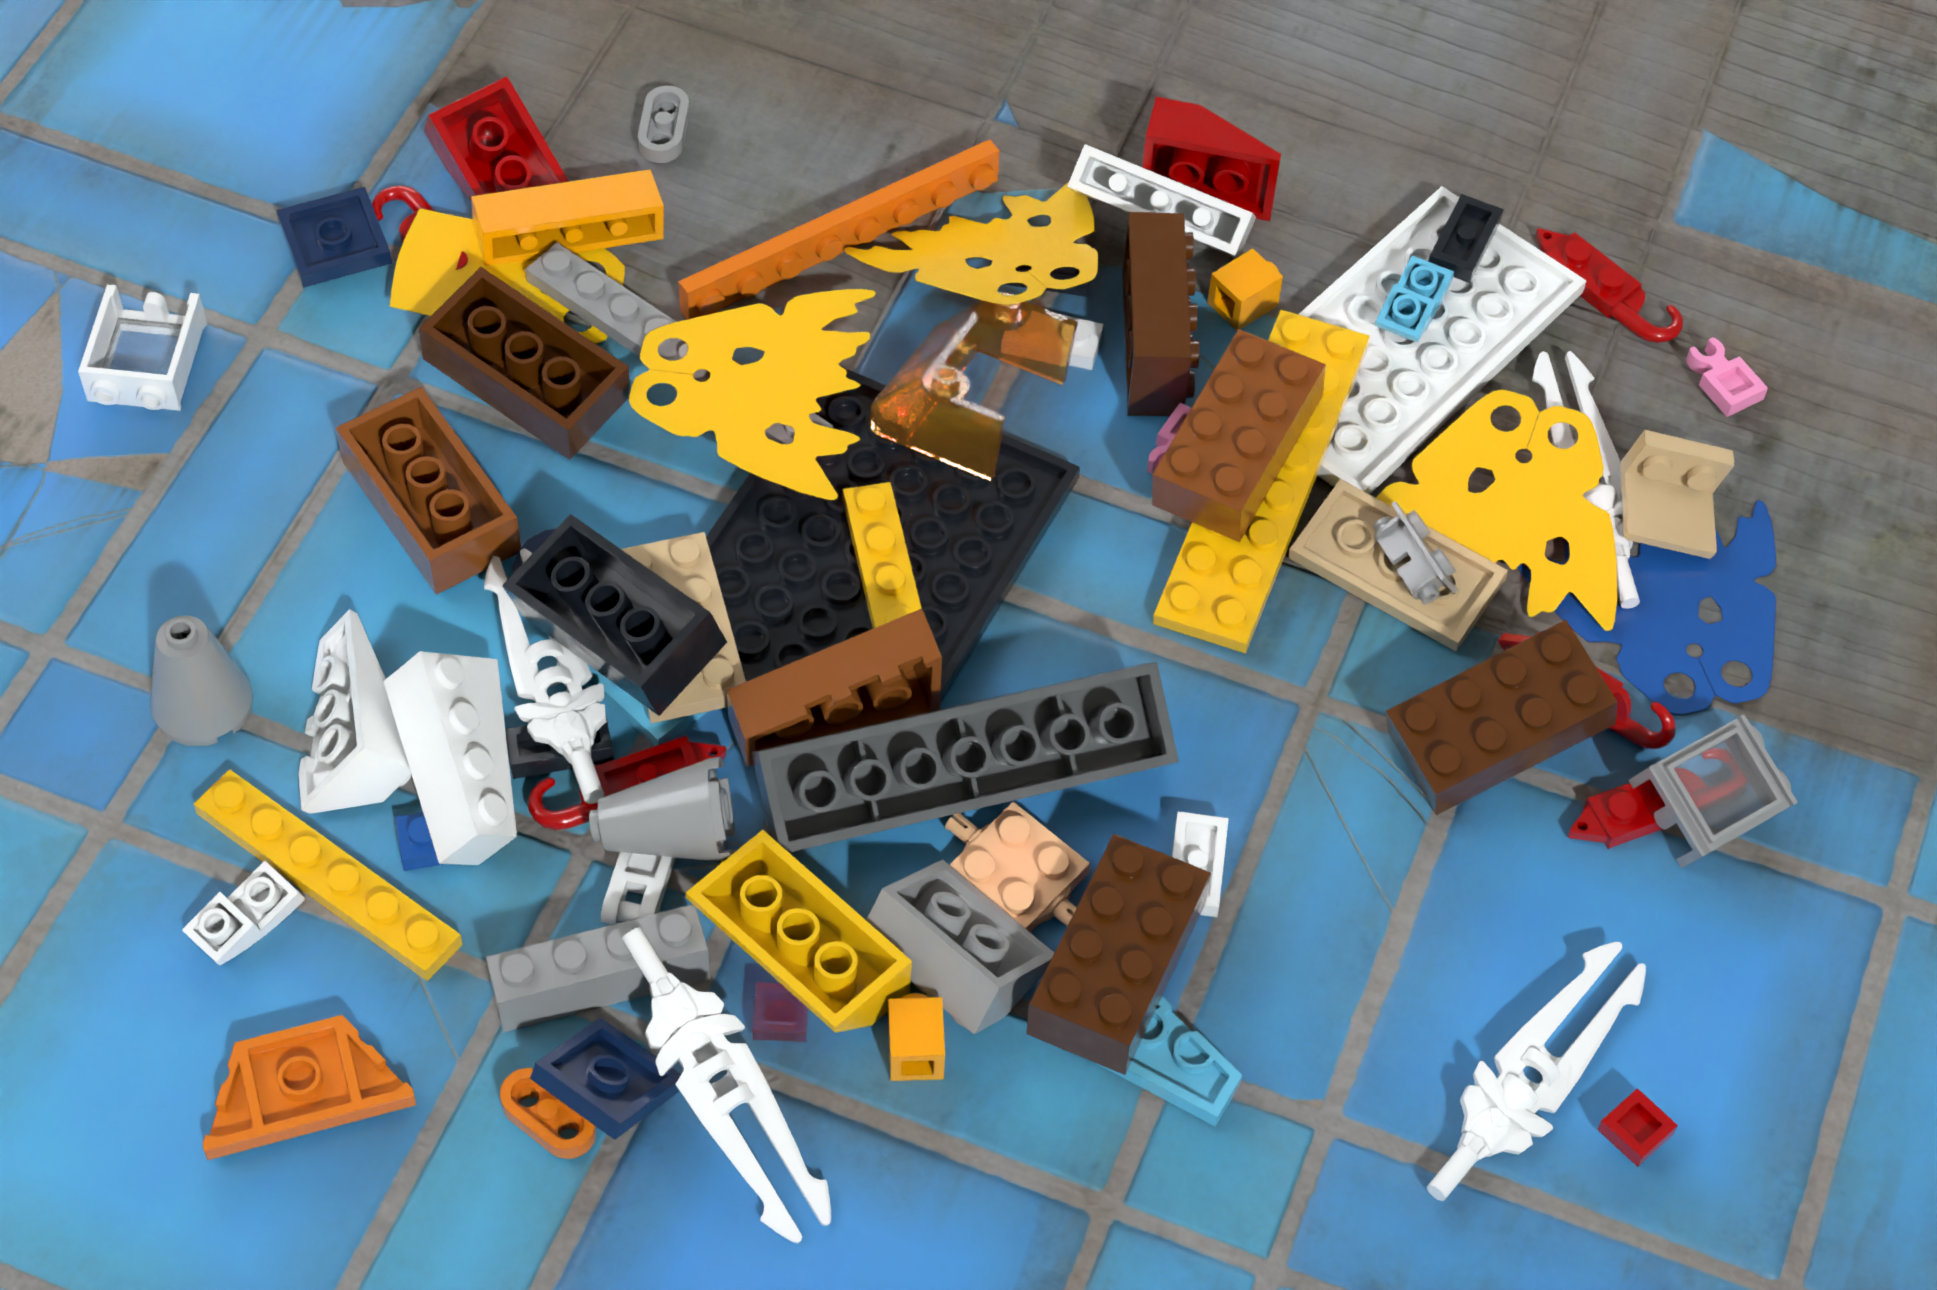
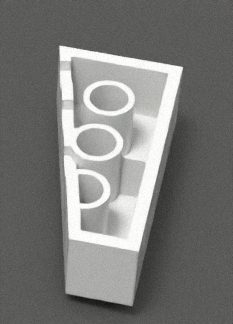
(456, 752)

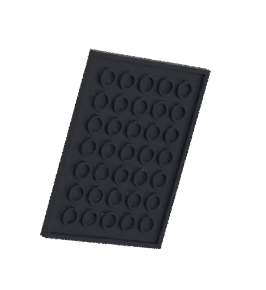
(792, 559)

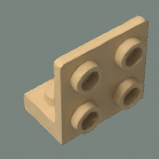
(1670, 492)

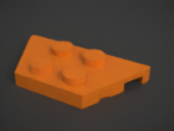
(301, 1085)

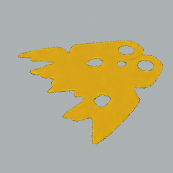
(1006, 242)
(749, 398)
(1524, 503)

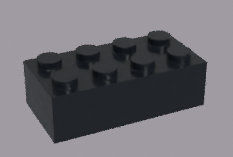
(615, 614)

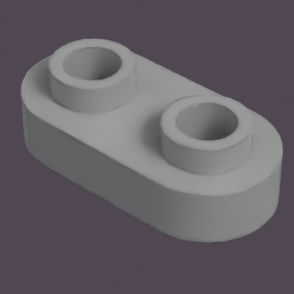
(663, 124)

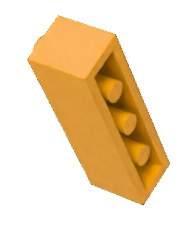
(572, 213)

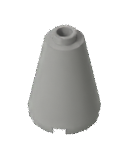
(196, 685)
(670, 815)

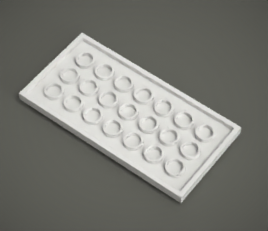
(1415, 387)

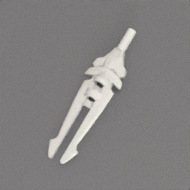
(1608, 492)
(566, 718)
(693, 1031)
(1503, 1109)

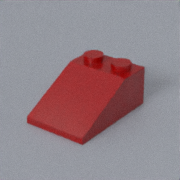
(492, 143)
(1211, 156)

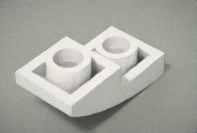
(246, 916)

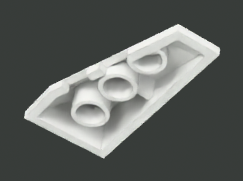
(353, 729)

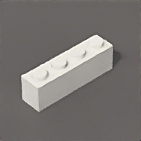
(1141, 190)

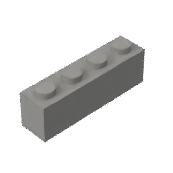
(593, 968)

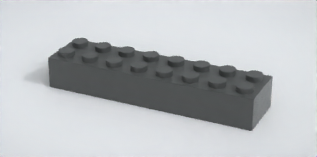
(965, 757)

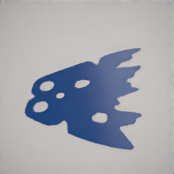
(1668, 620)

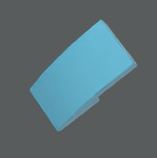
(1415, 299)

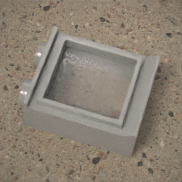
(1718, 788)

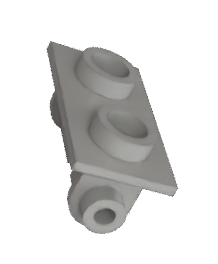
(1405, 537)

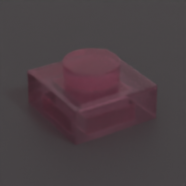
(778, 1014)

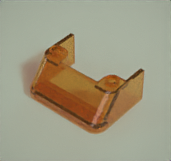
(927, 397)

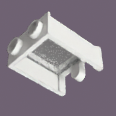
(141, 354)

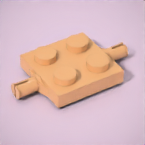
(1019, 866)

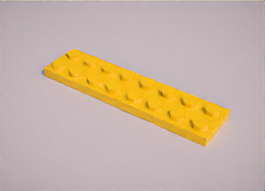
(1224, 583)

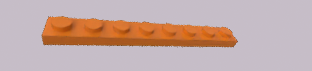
(841, 228)

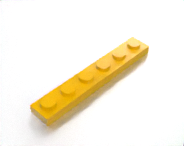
(329, 875)

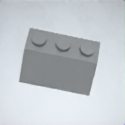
(960, 944)

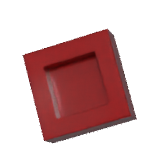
(1637, 1127)

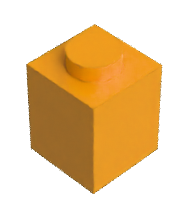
(1245, 289)
(916, 1038)

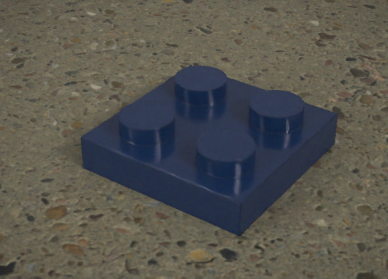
(334, 237)
(605, 1078)

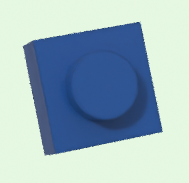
(415, 842)

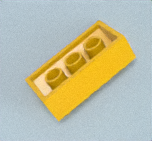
(803, 934)

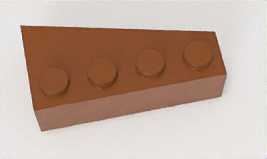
(841, 688)

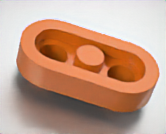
(546, 1118)

